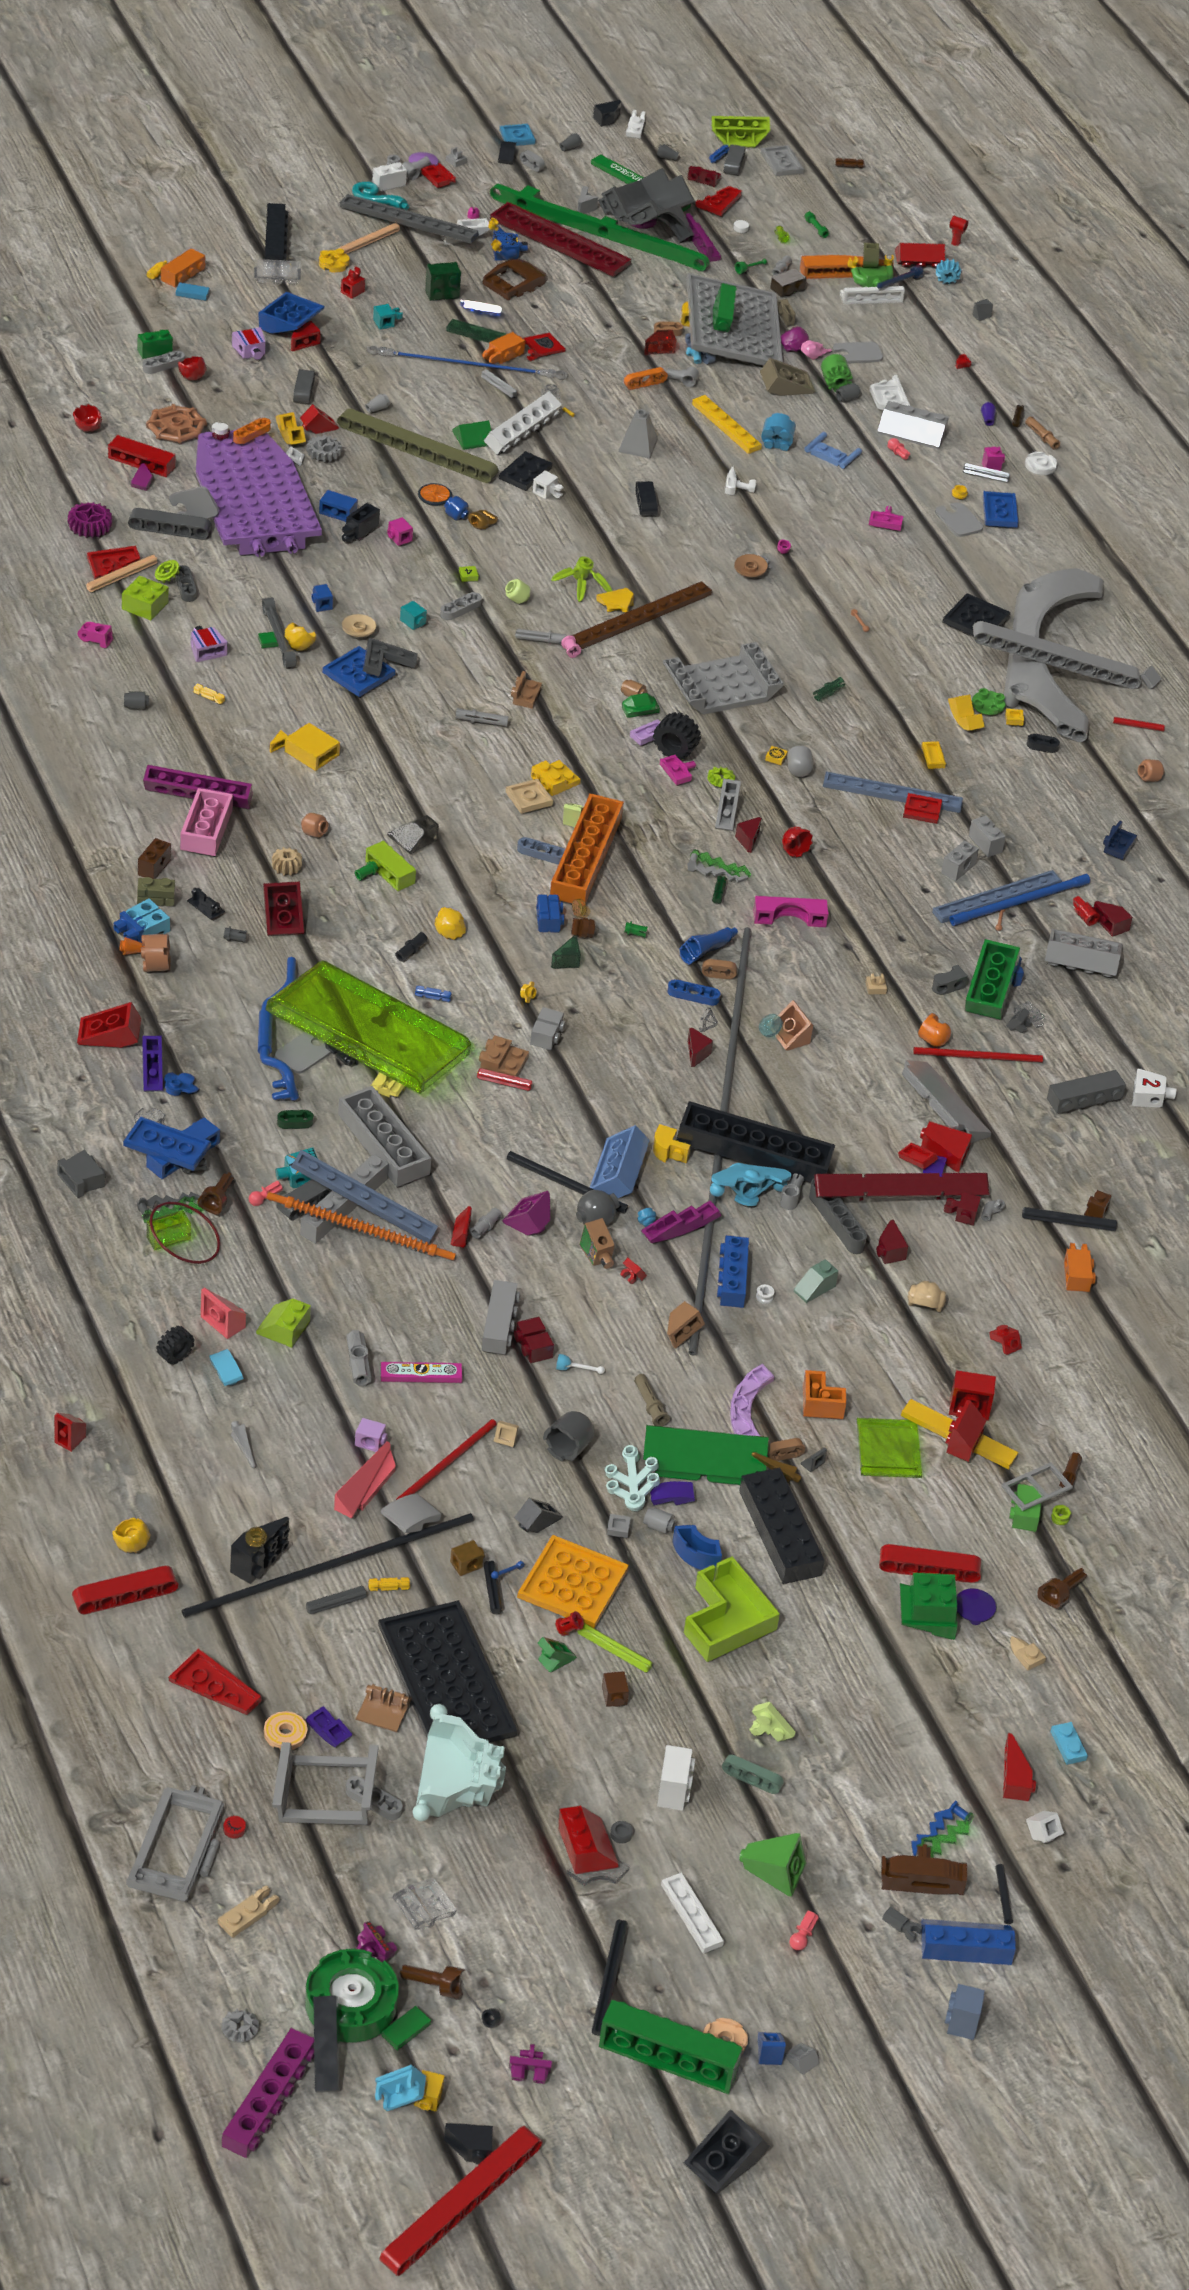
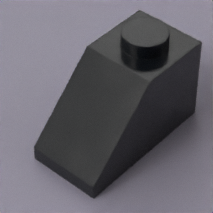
(607, 112)
(536, 1515)
(470, 2140)

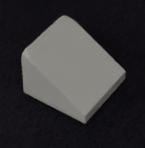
(802, 2058)

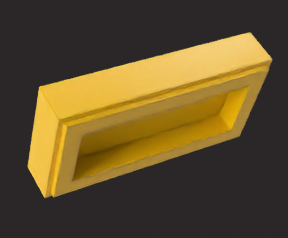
(933, 755)

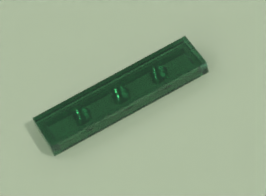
(473, 331)

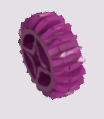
(90, 519)

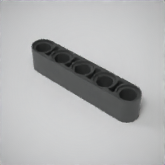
(169, 523)
(841, 1221)

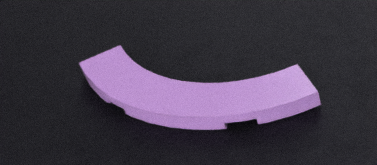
(743, 1398)

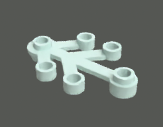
(634, 1499)

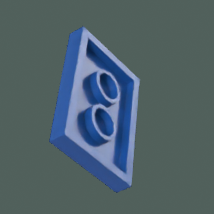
(1000, 509)

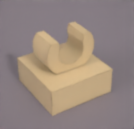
(876, 984)
(506, 1433)

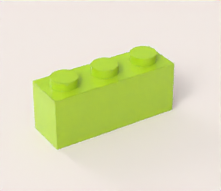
(391, 865)

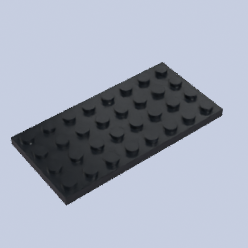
(446, 1666)

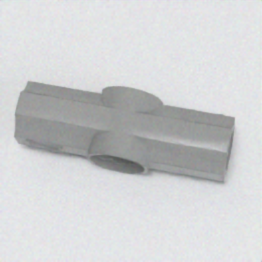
(358, 1358)

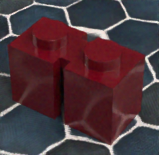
(533, 1342)

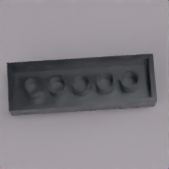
(781, 1526)

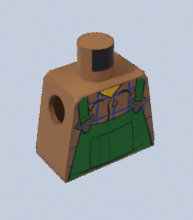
(597, 1243)

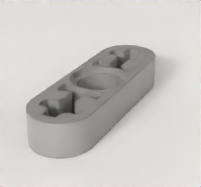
(155, 364)
(452, 610)
(379, 1806)

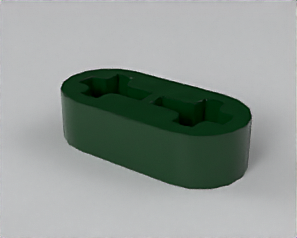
(295, 1119)

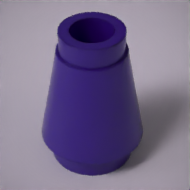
(988, 412)

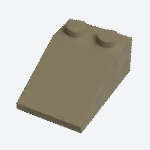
(785, 379)

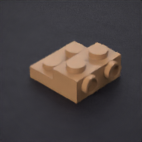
(502, 1056)

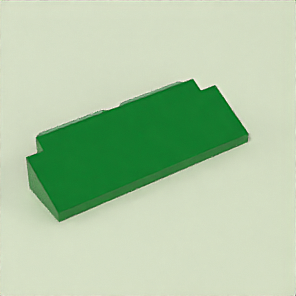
(693, 1452)

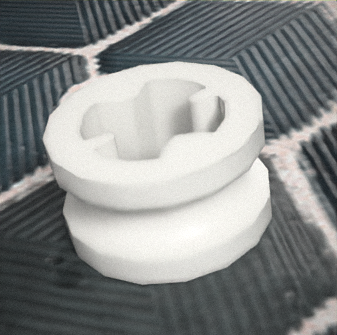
(765, 1299)

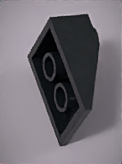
(726, 2152)

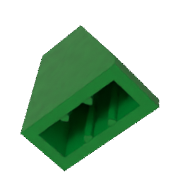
(724, 307)

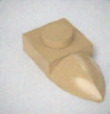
(1027, 1653)

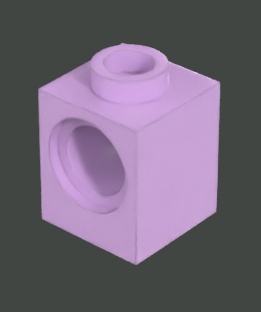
(370, 1435)

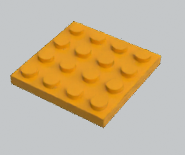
(573, 1580)

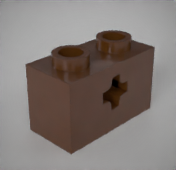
(154, 859)

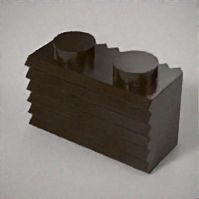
(788, 282)

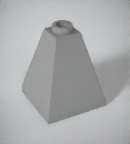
(640, 436)

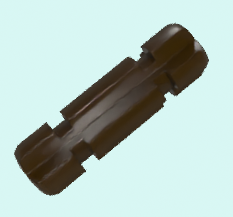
(1018, 415)

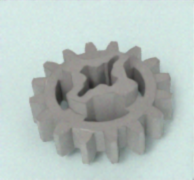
(324, 448)

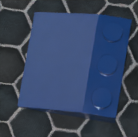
(287, 313)

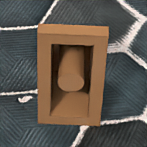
(683, 1323)

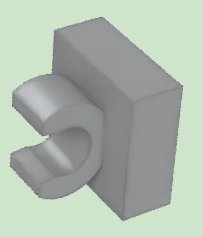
(456, 157)

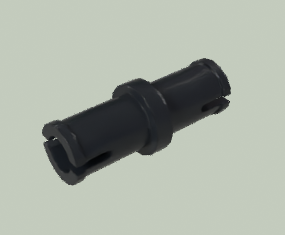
(411, 946)

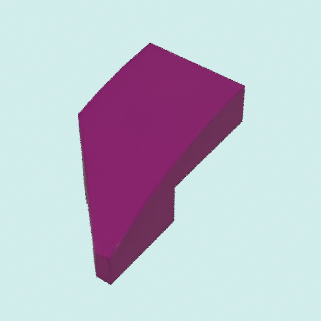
(142, 478)

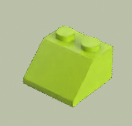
(285, 1322)

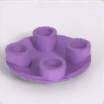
(419, 155)

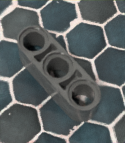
(734, 159)
(304, 386)
(309, 1192)

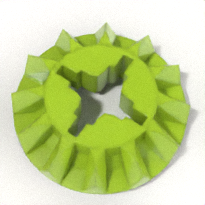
(171, 566)
(714, 775)

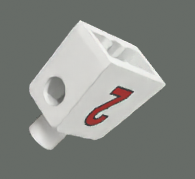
(1150, 1089)

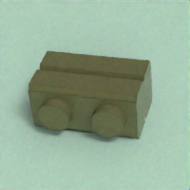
(158, 890)

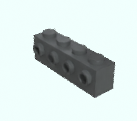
(1086, 1091)

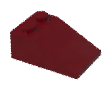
(283, 908)

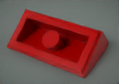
(461, 1228)

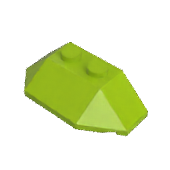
(740, 129)

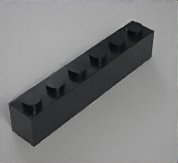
(276, 232)

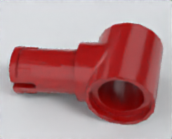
(958, 227)

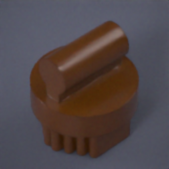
(583, 927)

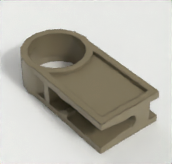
(786, 312)

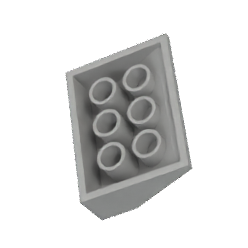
(1083, 952)

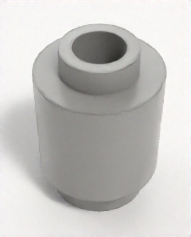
(659, 1520)

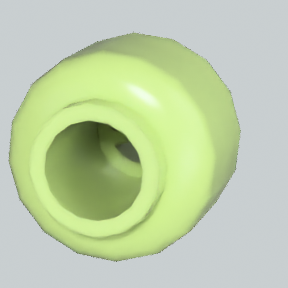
(517, 591)

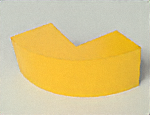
(289, 430)
(963, 713)

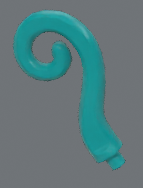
(391, 200)

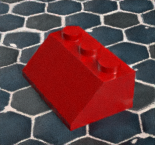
(920, 254)
(586, 1840)

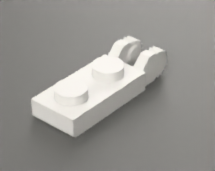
(635, 125)

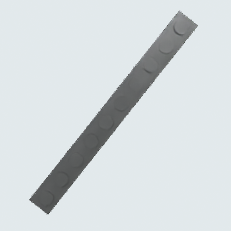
(409, 218)

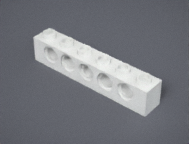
(522, 423)

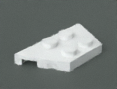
(888, 391)

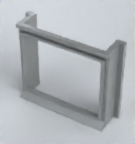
(283, 1779)

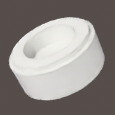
(741, 226)

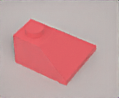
(222, 1314)

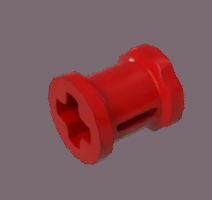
(569, 1623)

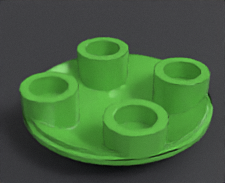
(988, 702)

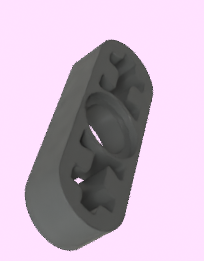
(184, 588)

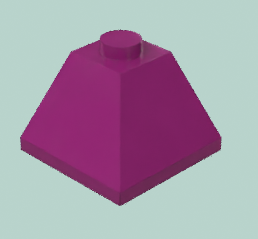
(530, 1214)

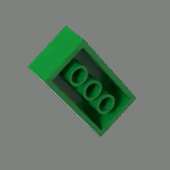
(992, 979)

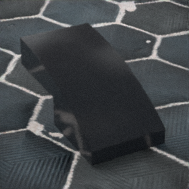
(507, 152)

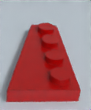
(214, 1682)

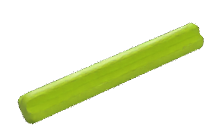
(615, 1648)

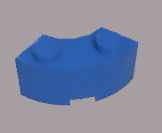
(695, 1547)

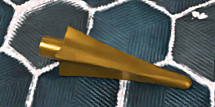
(788, 1470)

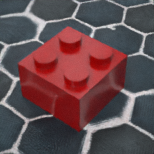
(972, 1387)

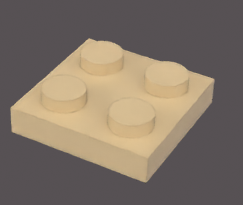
(529, 796)

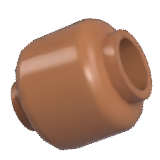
(1150, 770)
(314, 825)

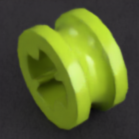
(1060, 1520)

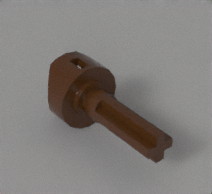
(214, 1197)
(1056, 1592)
(447, 1981)

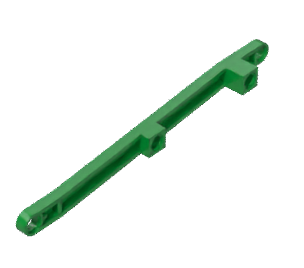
(606, 227)

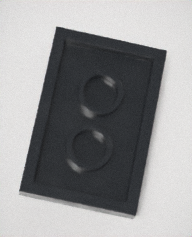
(524, 470)

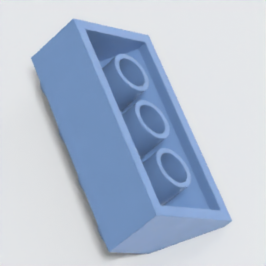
(620, 1162)

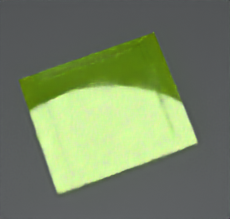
(888, 1448)

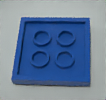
(349, 672)

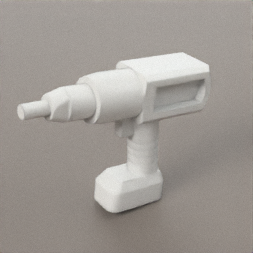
(732, 483)

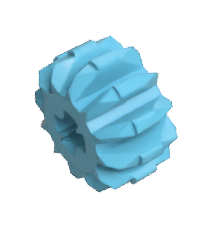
(948, 271)

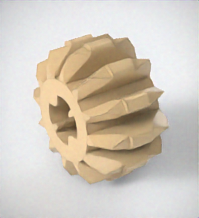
(286, 861)

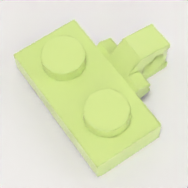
(770, 1722)

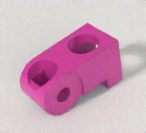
(96, 633)

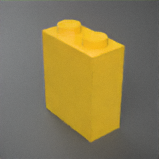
(312, 746)

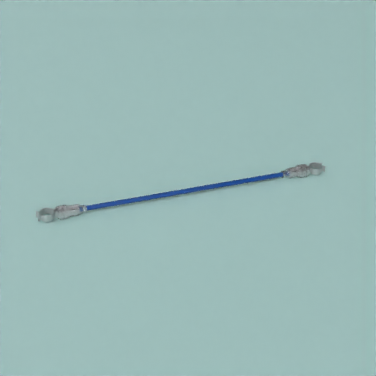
(549, 373)

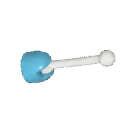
(565, 1363)

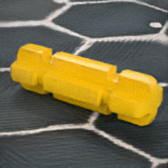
(209, 693)
(389, 1583)

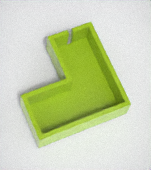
(735, 1612)

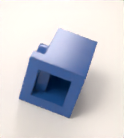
(322, 598)

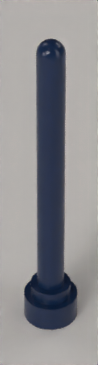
(915, 272)

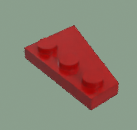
(110, 560)

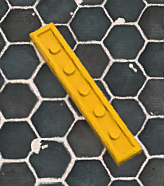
(940, 1425)

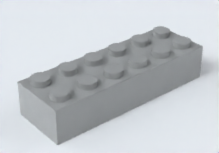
(384, 1135)

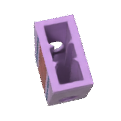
(249, 343)
(207, 644)

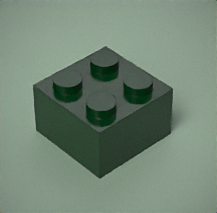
(443, 281)

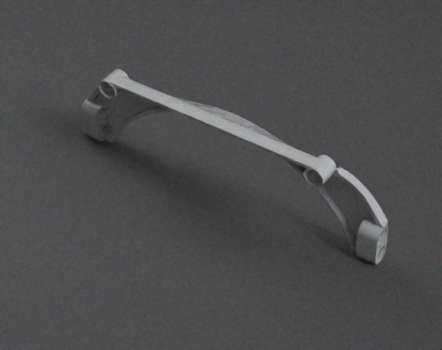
(1030, 679)

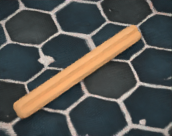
(370, 238)
(121, 573)

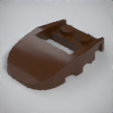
(534, 278)

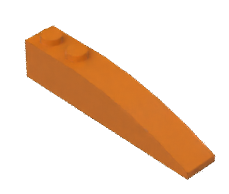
(829, 266)

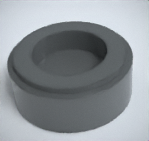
(621, 1832)

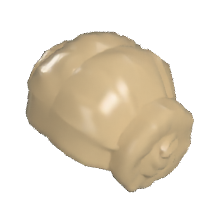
(927, 1294)

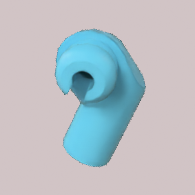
(695, 354)

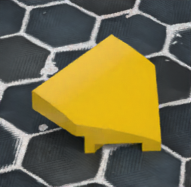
(617, 599)

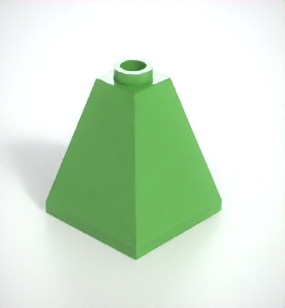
(776, 1861)

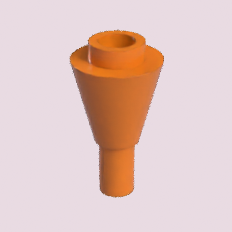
(130, 946)

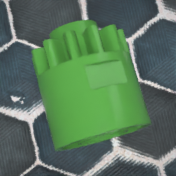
(836, 371)

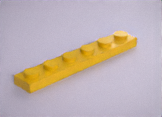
(726, 424)

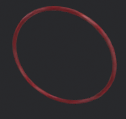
(170, 1252)

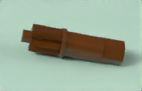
(1071, 1468)

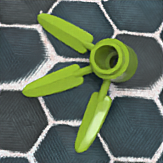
(581, 572)

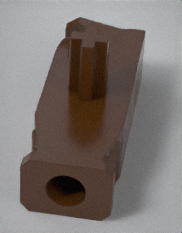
(923, 1874)

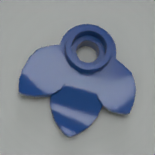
(179, 1083)

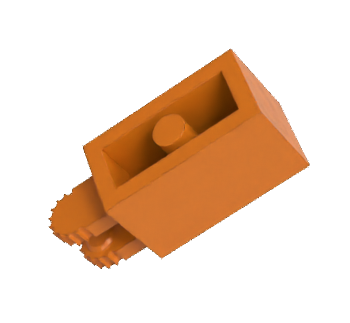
(504, 348)
(1079, 1268)

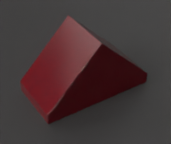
(748, 832)
(699, 1046)

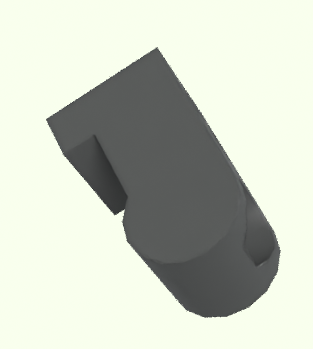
(949, 981)

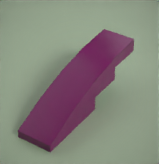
(676, 1224)

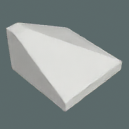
(295, 455)

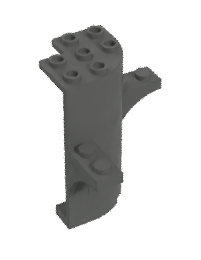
(651, 199)

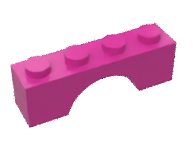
(811, 911)

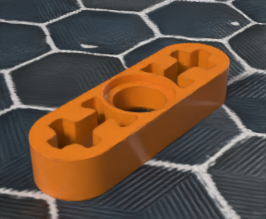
(635, 380)
(251, 430)

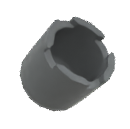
(569, 1435)

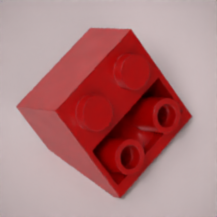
(965, 1431)

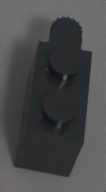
(361, 522)

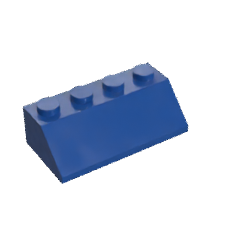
(967, 1942)

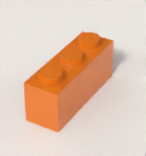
(183, 267)

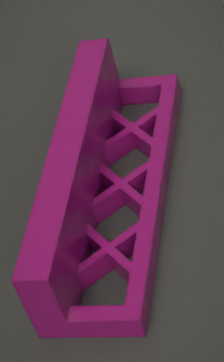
(702, 240)

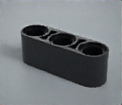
(646, 498)

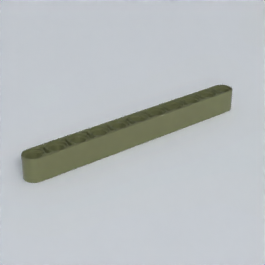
(418, 445)

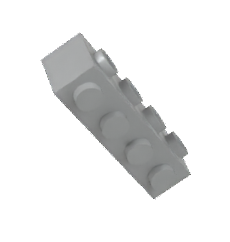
(499, 1317)

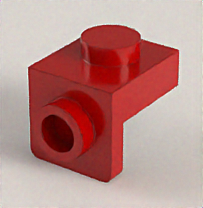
(1008, 1337)

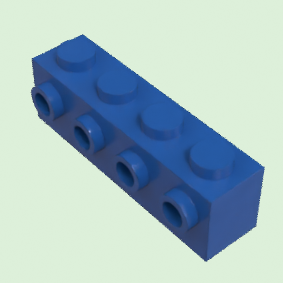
(734, 1271)

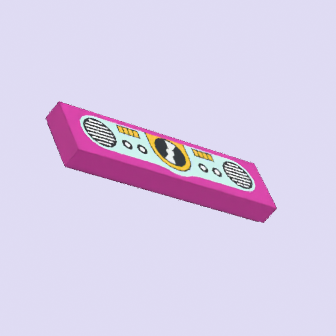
(421, 1372)

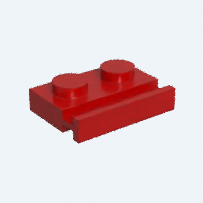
(438, 175)
(922, 808)

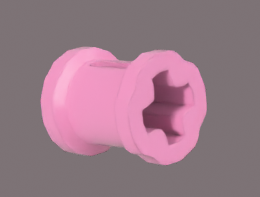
(570, 645)

